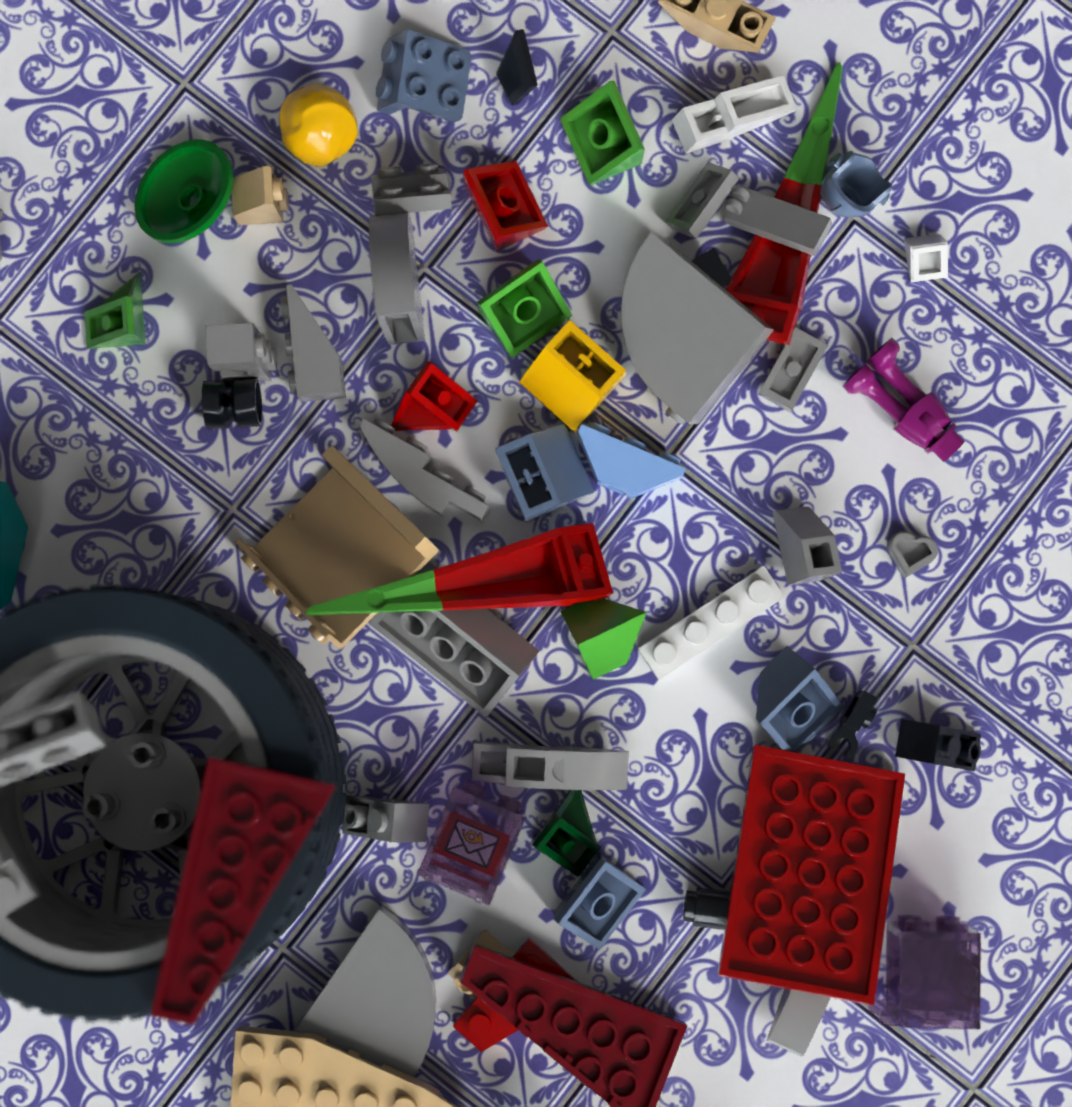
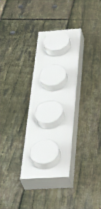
(711, 623)

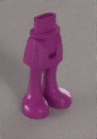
(925, 419)

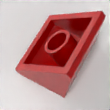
(504, 203)

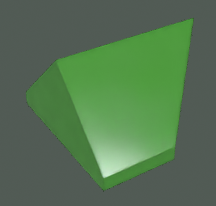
(117, 319)
(603, 633)

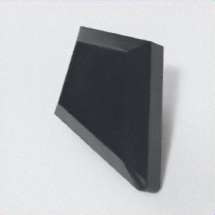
(516, 69)

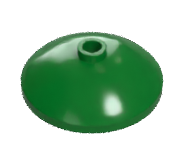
(184, 191)

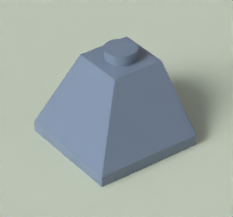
(794, 701)

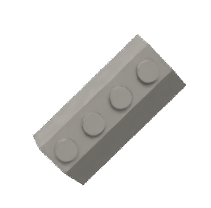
(462, 648)

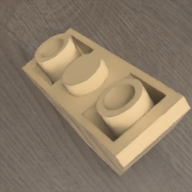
(722, 22)

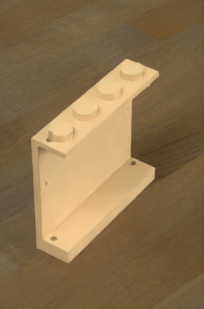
(337, 545)

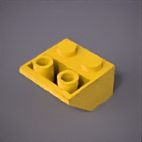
(572, 376)

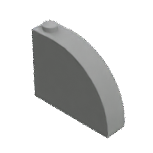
(395, 278)
(684, 330)
(379, 998)

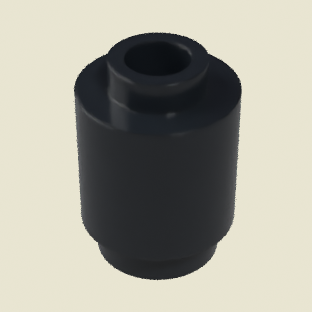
(706, 907)

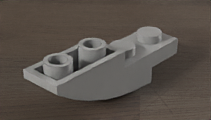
(408, 466)
(550, 767)

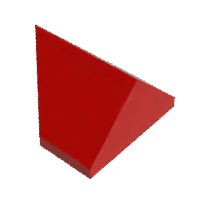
(433, 403)

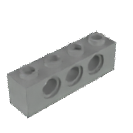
(48, 736)

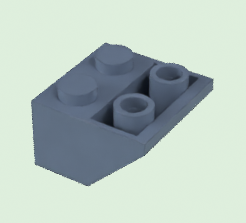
(544, 471)

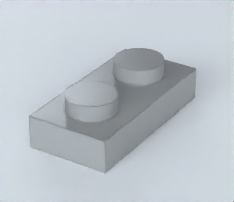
(702, 200)
(793, 370)

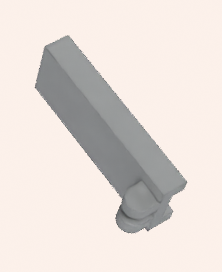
(777, 220)

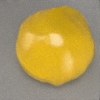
(317, 124)

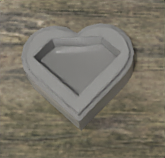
(911, 552)

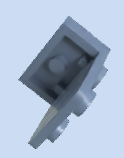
(423, 76)

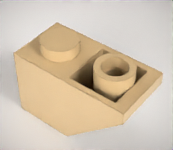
(259, 197)

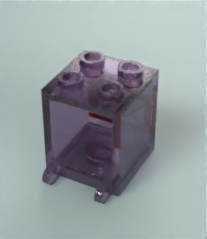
(469, 850)
(931, 974)

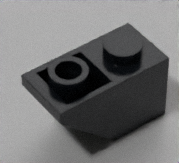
(938, 745)

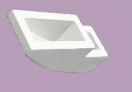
(733, 113)

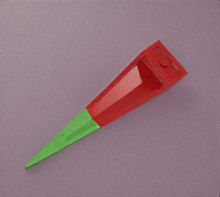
(774, 275)
(536, 572)

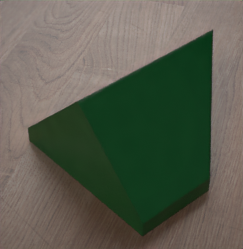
(568, 834)

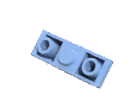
(626, 464)

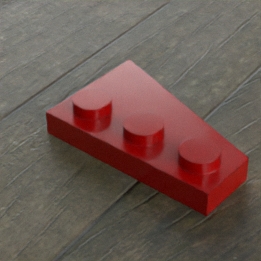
(486, 1027)

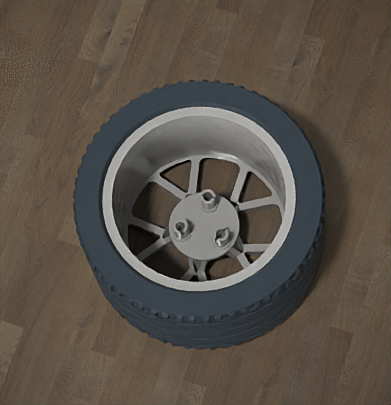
(146, 786)

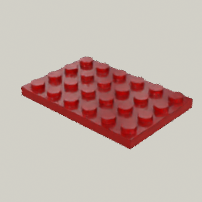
(812, 875)

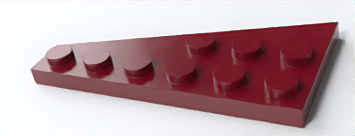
(238, 852)
(596, 1036)

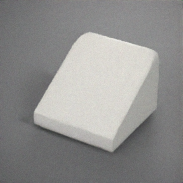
(926, 257)

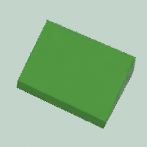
(603, 135)
(524, 308)

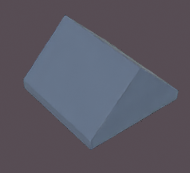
(598, 902)

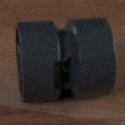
(245, 401)

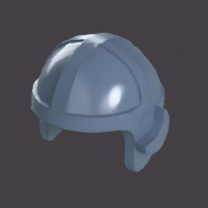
(853, 185)

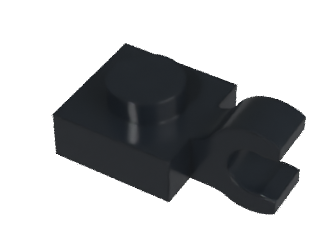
(858, 714)

